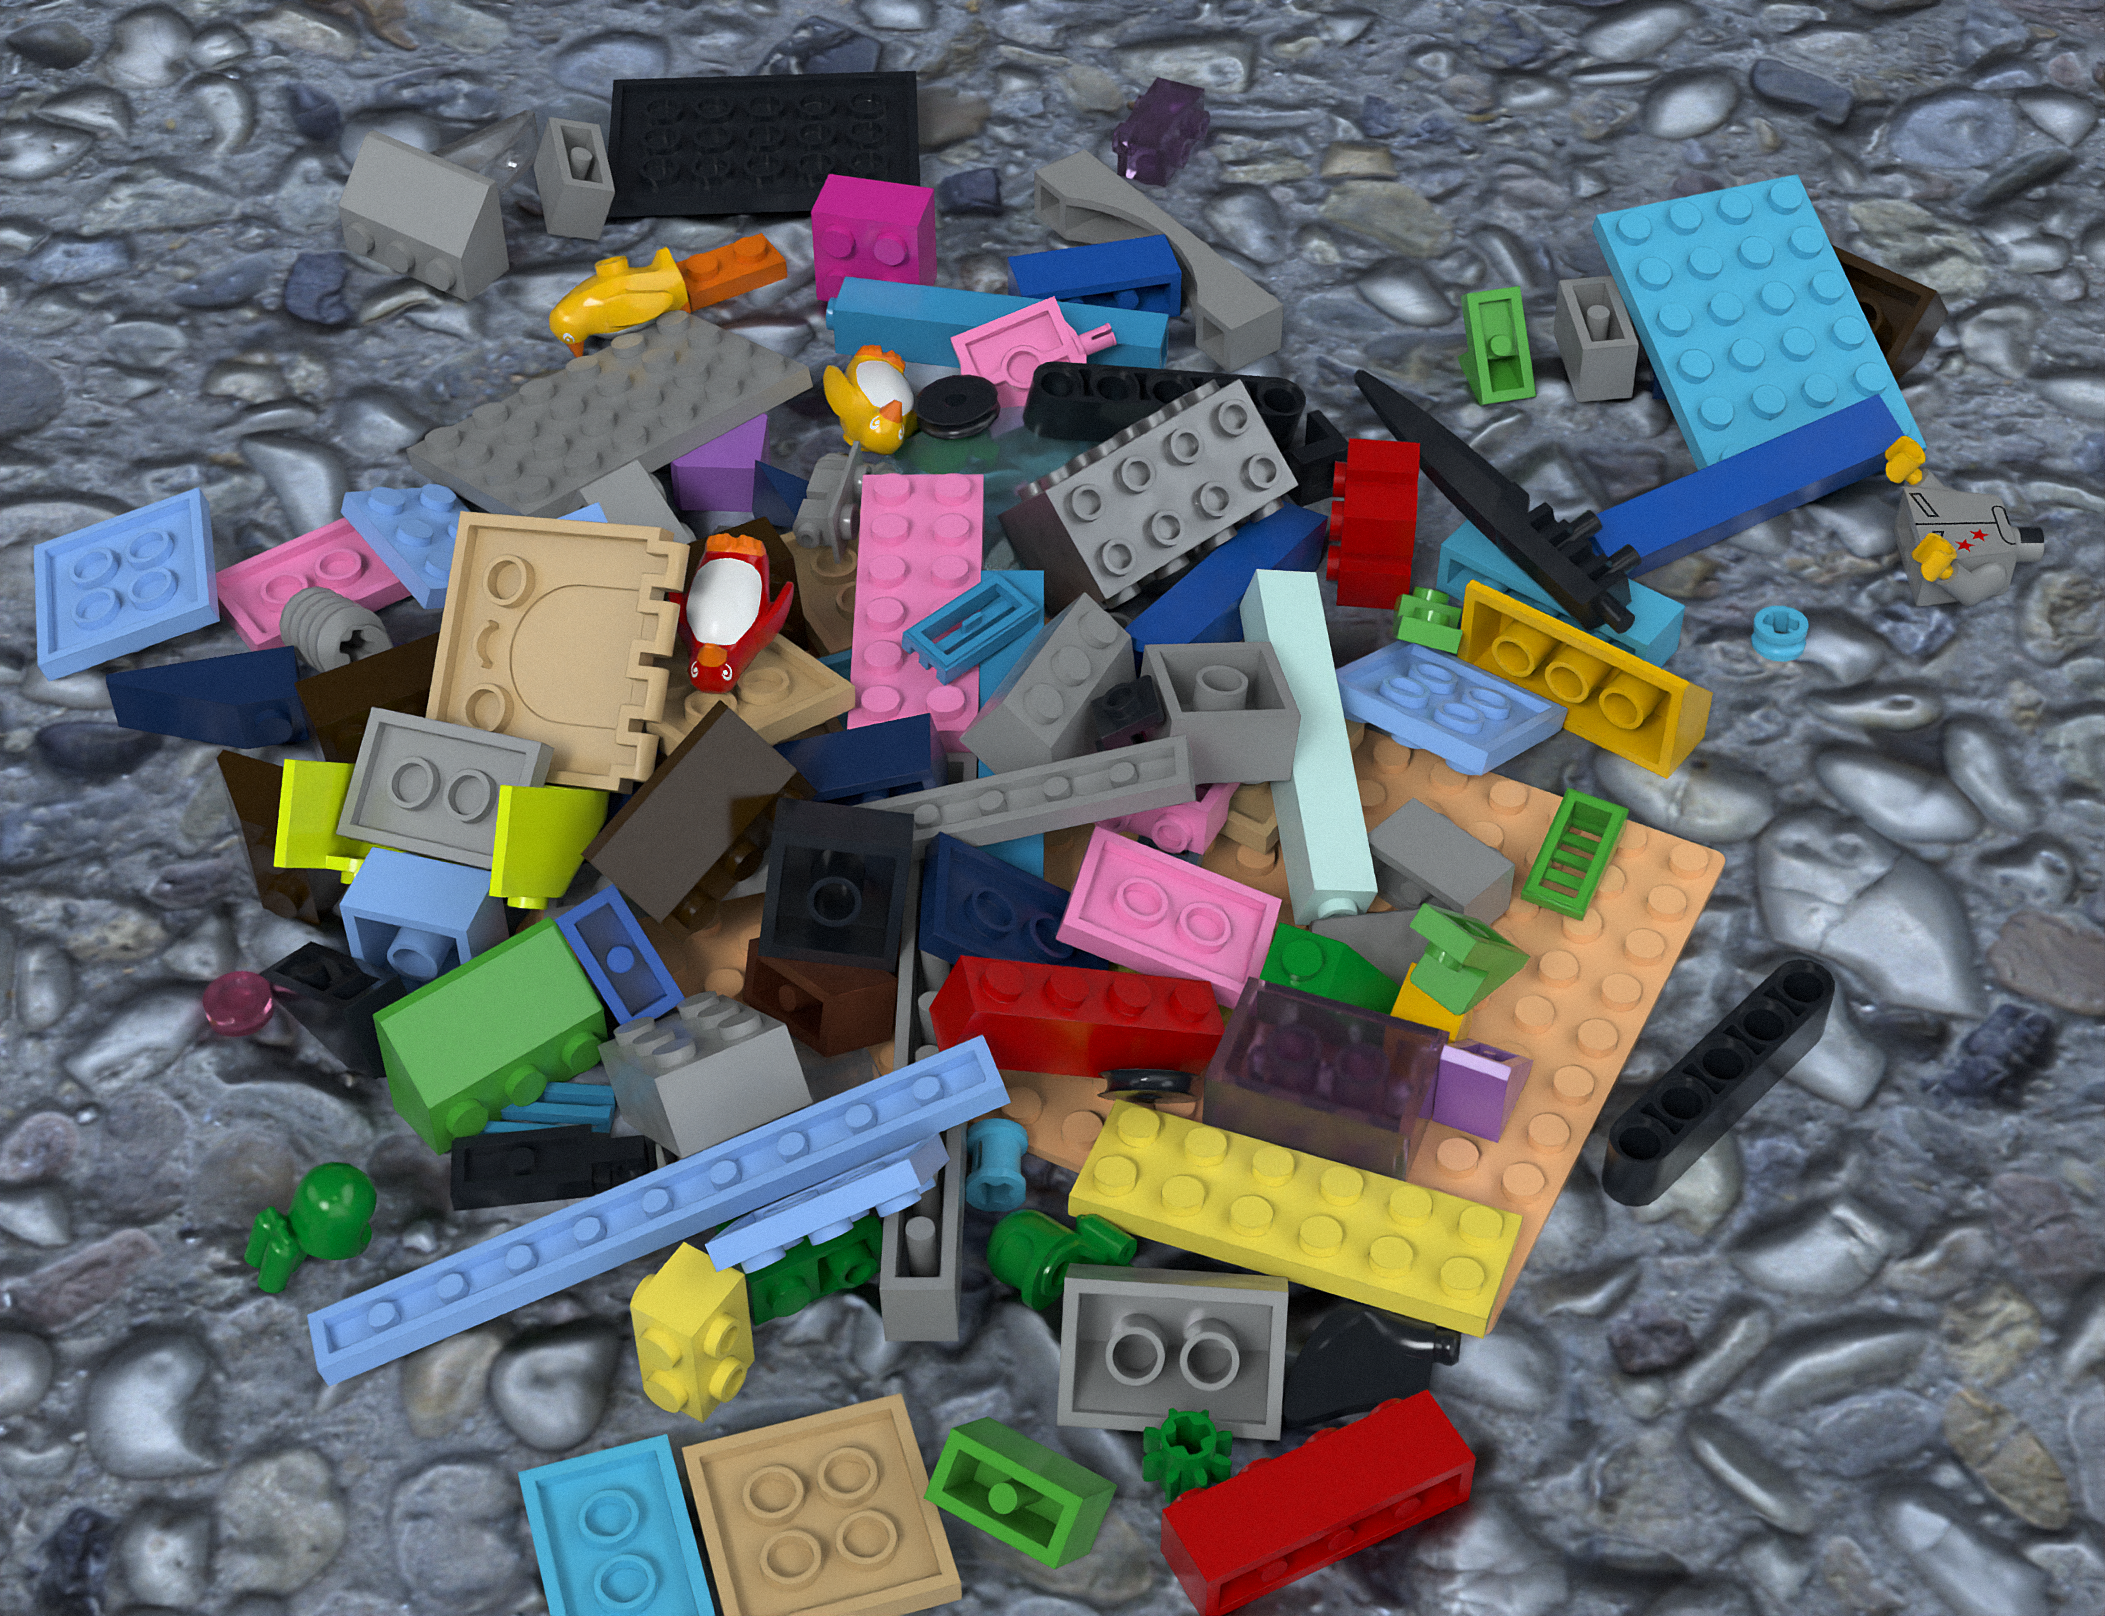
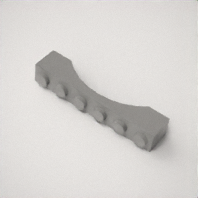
(1095, 206)

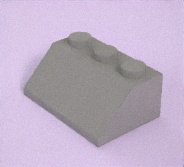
(424, 217)
(1045, 700)
(1169, 1341)

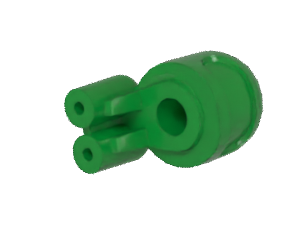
(323, 1221)
(1035, 1251)

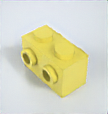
(692, 1333)

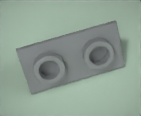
(832, 502)

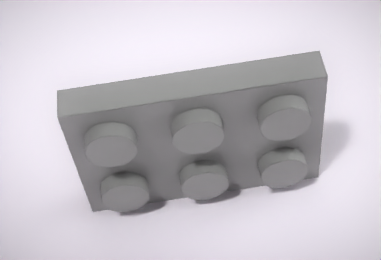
(435, 786)

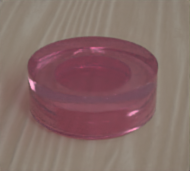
(238, 1003)

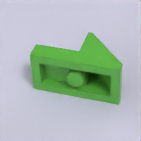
(1497, 346)
(1462, 958)

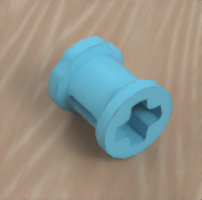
(996, 1165)

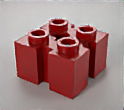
(1374, 522)

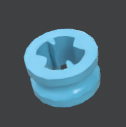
(1775, 645)

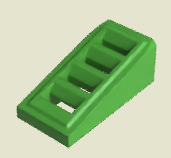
(1588, 815)

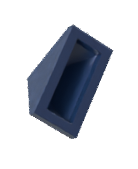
(777, 494)

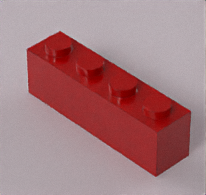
(1077, 1017)
(1315, 1503)

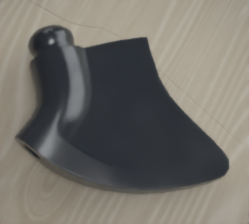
(1361, 1360)

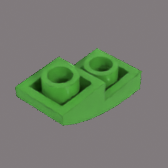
(1427, 620)

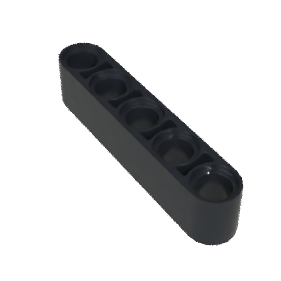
(1102, 400)
(1716, 1083)

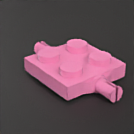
(1017, 343)

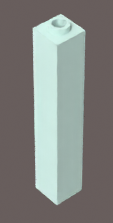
(1321, 805)

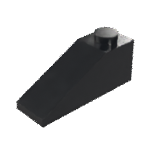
(336, 1001)

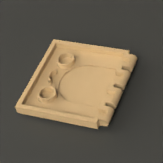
(558, 640)

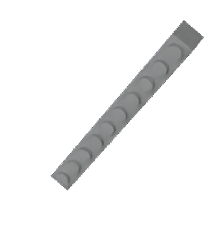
(926, 1239)

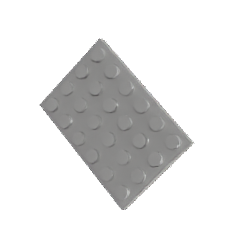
(637, 399)

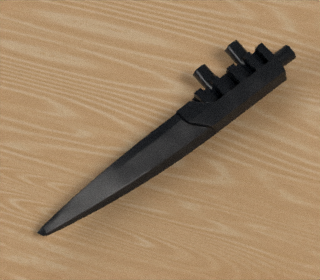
(1546, 551)

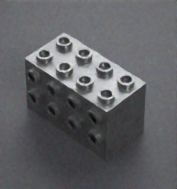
(1149, 498)

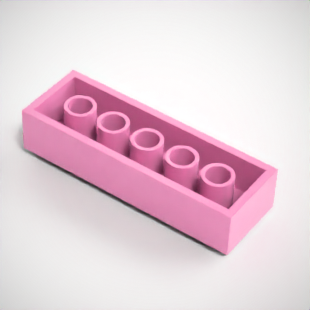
(914, 556)

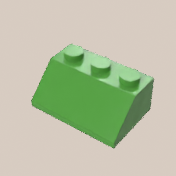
(490, 1035)

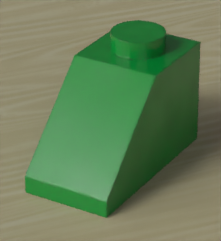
(1327, 970)

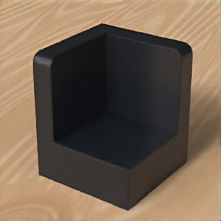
(1315, 462)

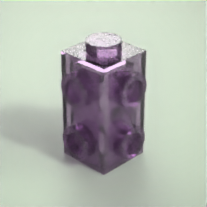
(1160, 132)

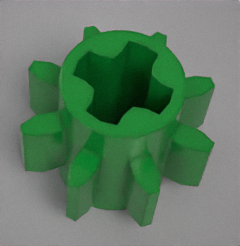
(1186, 1453)

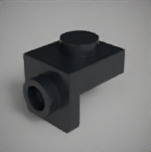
(1126, 712)

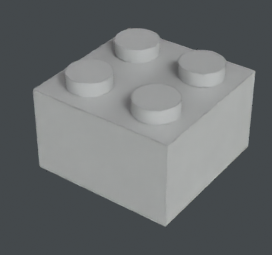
(1229, 706)

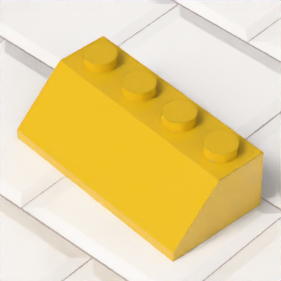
(1607, 691)

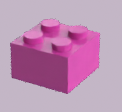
(872, 233)

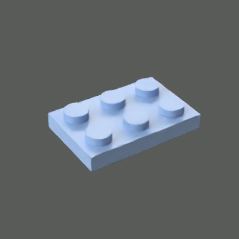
(411, 534)
(829, 1206)

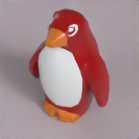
(729, 611)

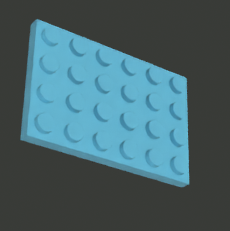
(1745, 315)

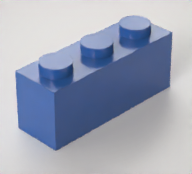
(1114, 274)

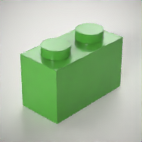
(1020, 1492)

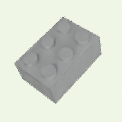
(703, 1073)

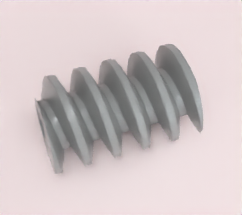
(330, 629)

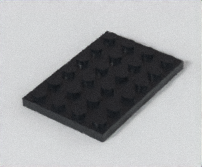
(756, 140)

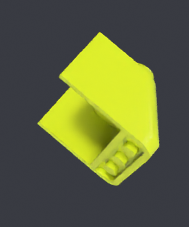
(534, 844)

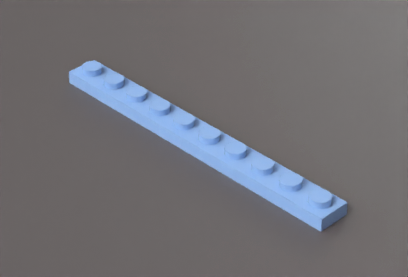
(655, 1210)

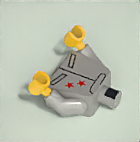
(1953, 540)

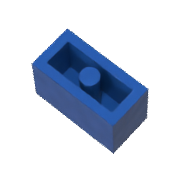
(619, 957)

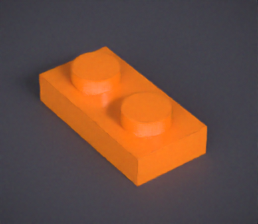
(731, 270)

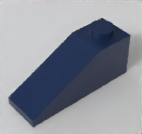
(217, 700)

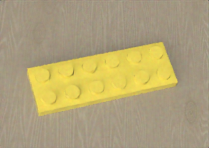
(1298, 1217)

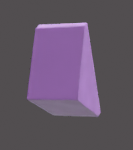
(722, 471)
(1478, 1087)

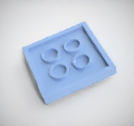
(124, 584)
(1446, 706)

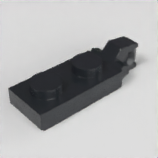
(541, 1166)

